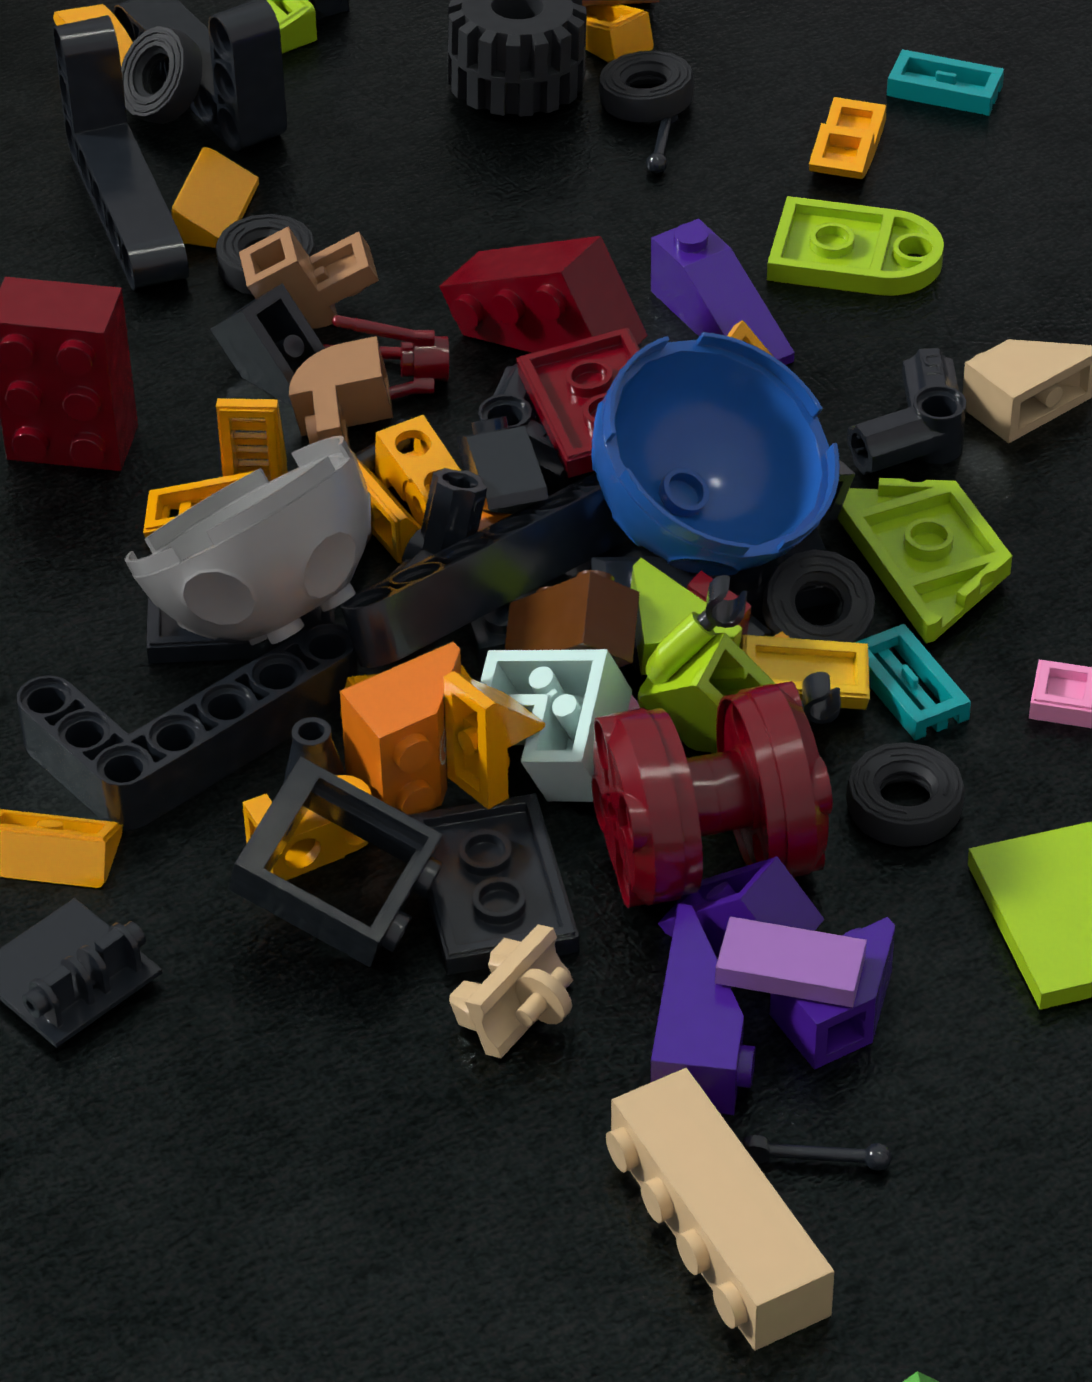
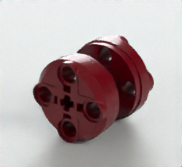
(758, 784)

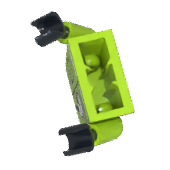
(699, 667)

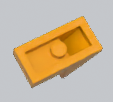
(478, 732)

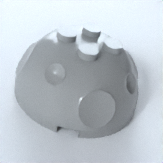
(263, 549)

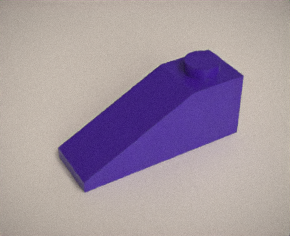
(709, 287)
(700, 1019)

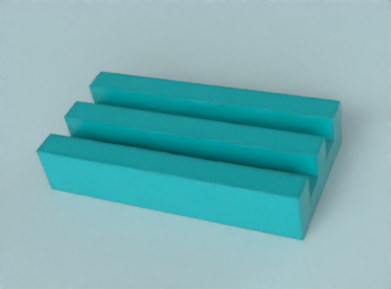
(945, 82)
(899, 686)

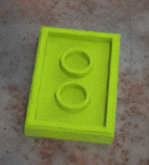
(1043, 907)

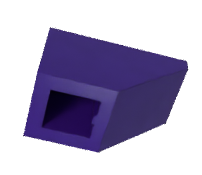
(830, 1030)

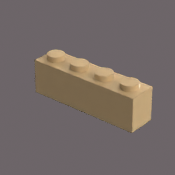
(720, 1209)

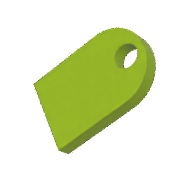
(854, 248)

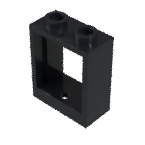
(365, 817)

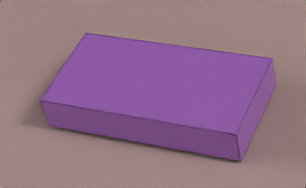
(791, 961)

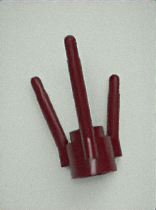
(421, 356)

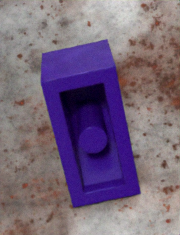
(752, 892)

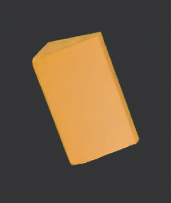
(212, 198)
(389, 518)
(57, 848)

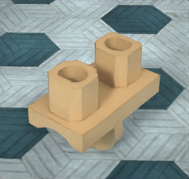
(523, 986)

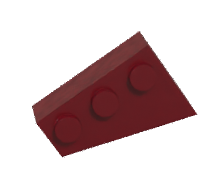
(541, 295)

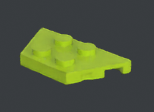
(926, 548)

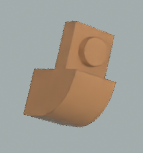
(311, 281)
(341, 390)

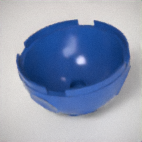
(713, 454)

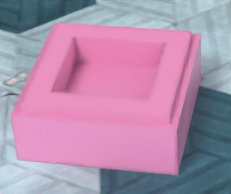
(1062, 694)

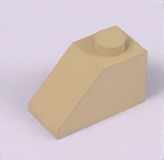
(1026, 384)

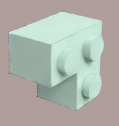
(567, 694)

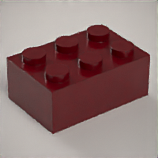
(65, 374)

